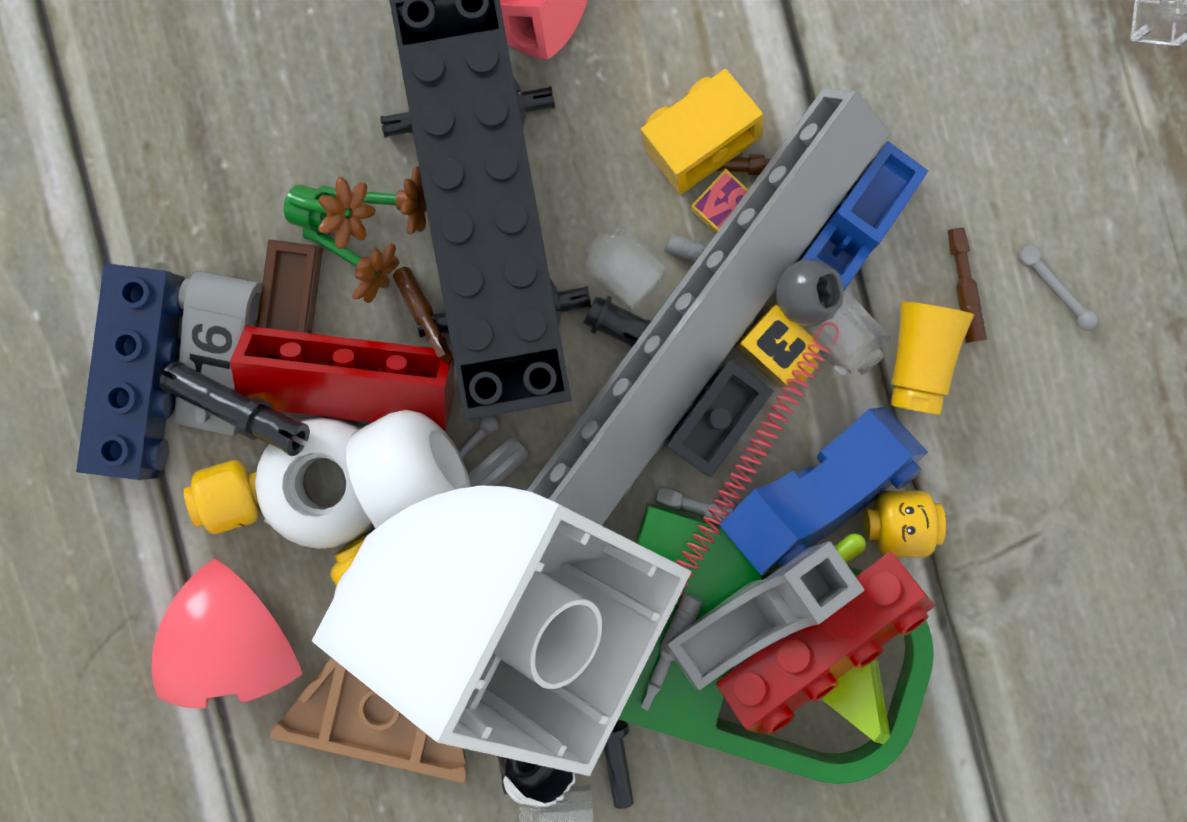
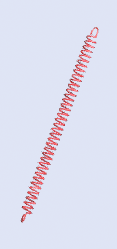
(756, 461)

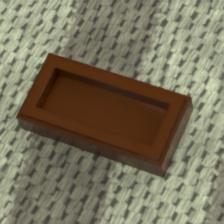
(289, 286)

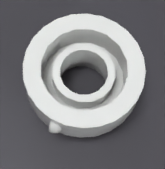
(402, 463)
(284, 497)

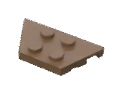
(351, 720)

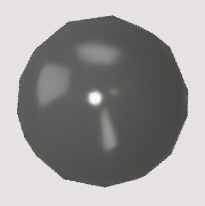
(809, 292)

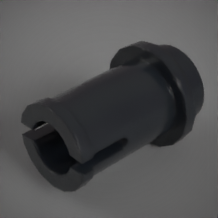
(615, 321)

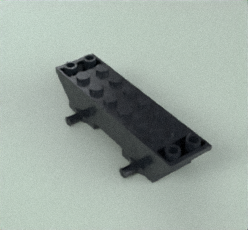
(482, 205)

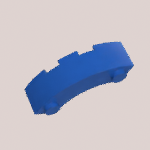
(804, 508)

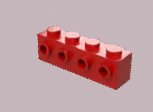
(341, 375)
(810, 661)

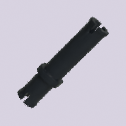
(251, 416)

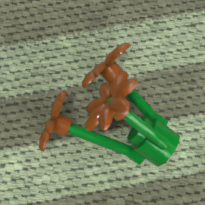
(340, 209)

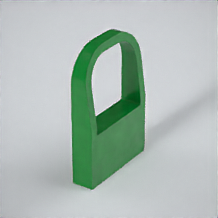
(694, 713)

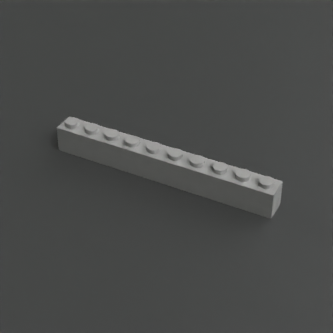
(713, 306)

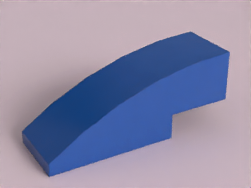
(867, 212)

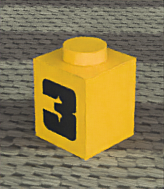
(777, 346)

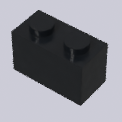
(718, 417)

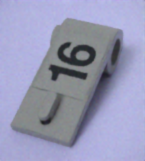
(212, 324)

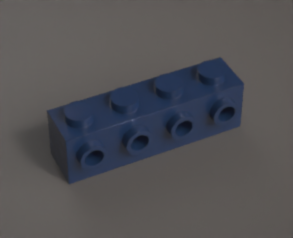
(129, 354)

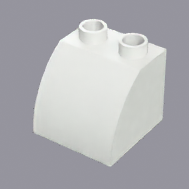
(502, 623)

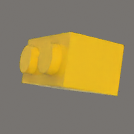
(702, 130)

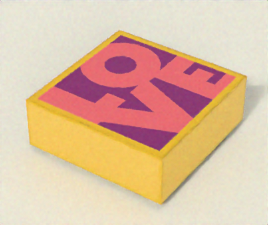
(719, 200)

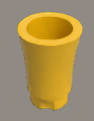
(927, 355)

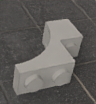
(764, 612)

